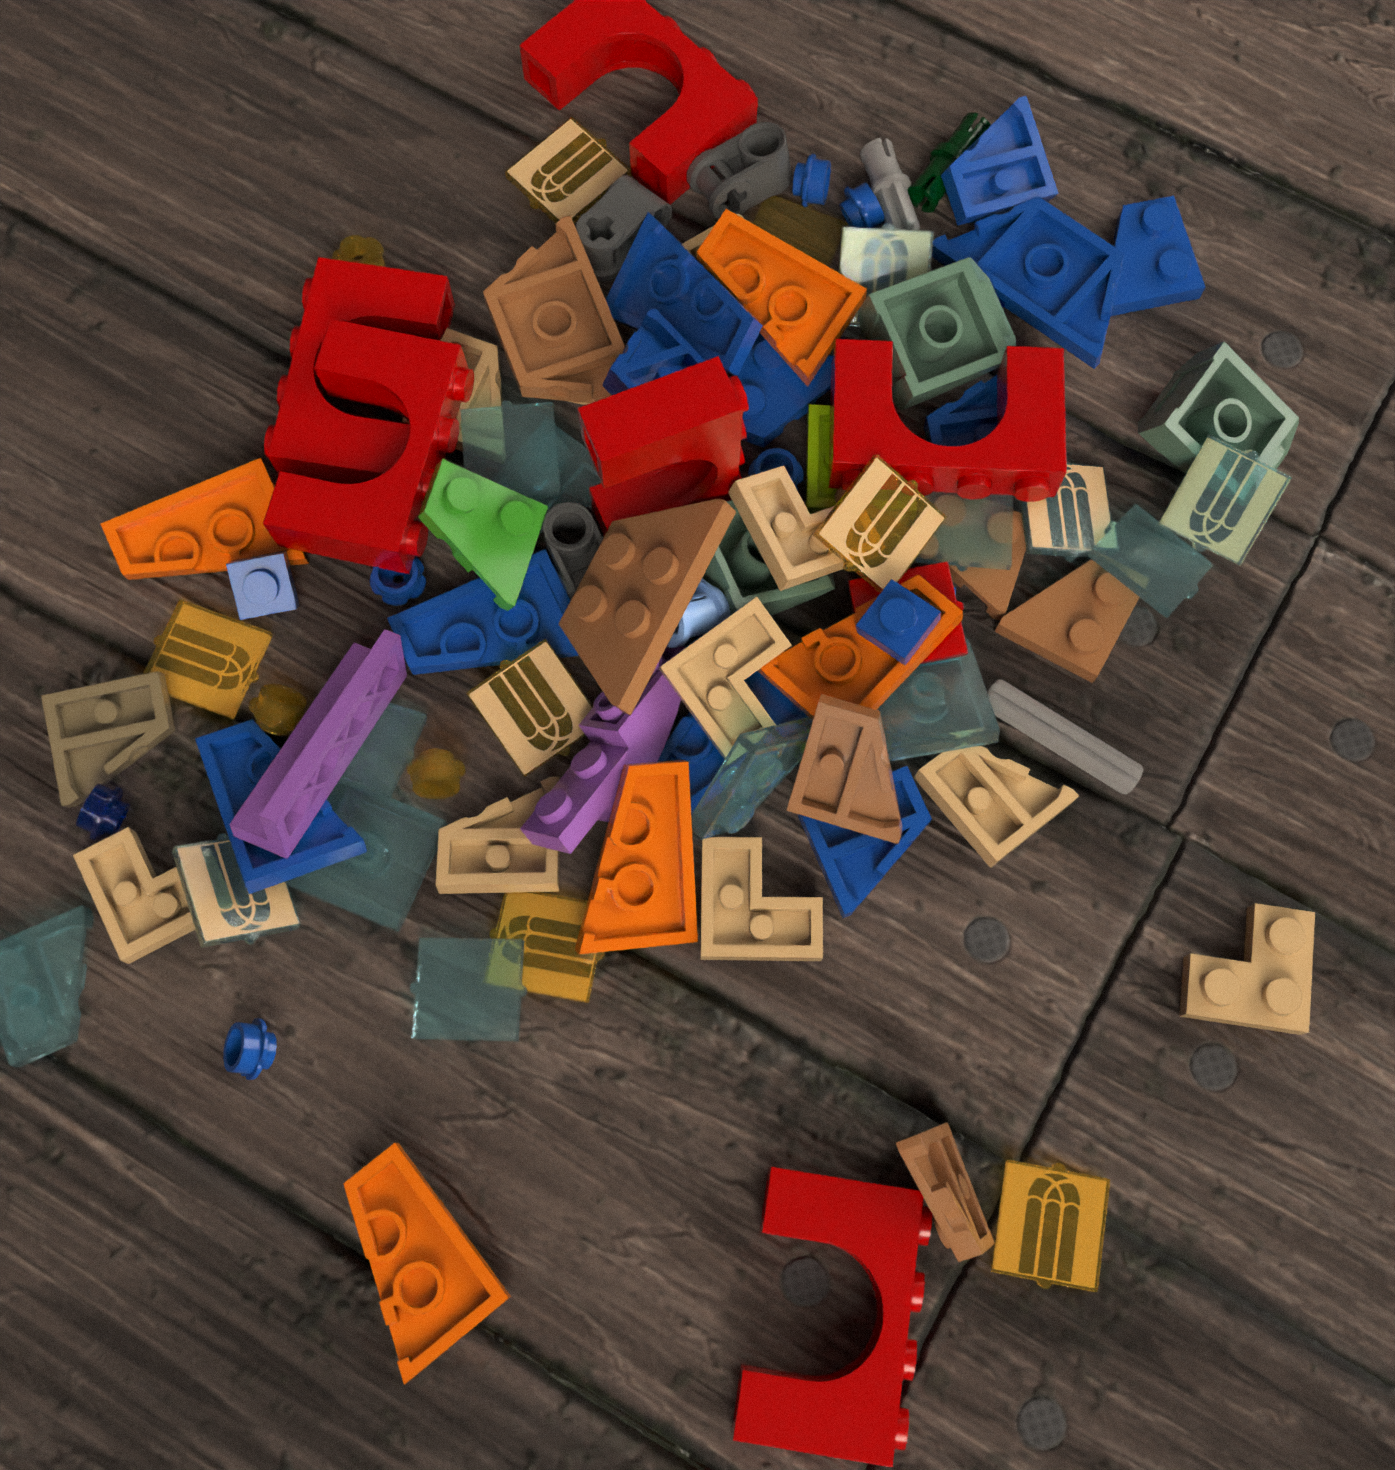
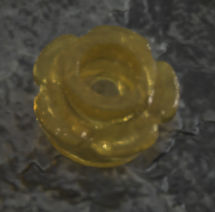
(357, 245)
(278, 708)
(436, 774)

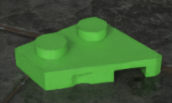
(484, 526)

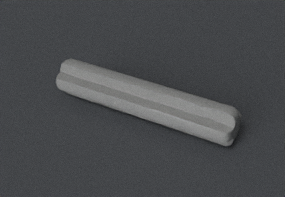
(1064, 737)

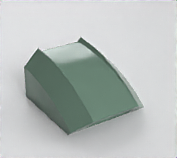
(942, 330)
(1219, 398)
(743, 574)

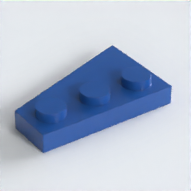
(669, 278)
(472, 631)

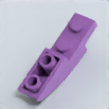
(592, 780)

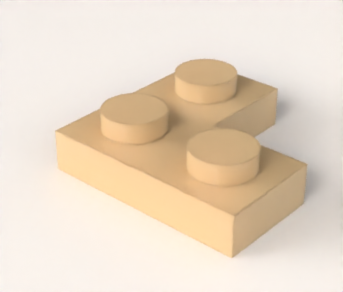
(783, 528)
(713, 672)
(134, 903)
(743, 923)
(1266, 988)

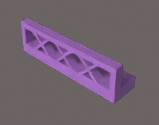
(321, 746)

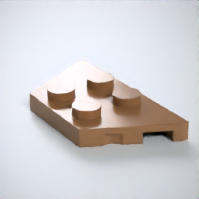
(555, 321)
(640, 592)

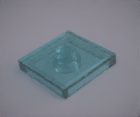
(939, 710)
(387, 876)

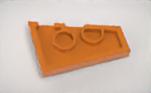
(787, 291)
(198, 527)
(848, 665)
(645, 865)
(421, 1259)

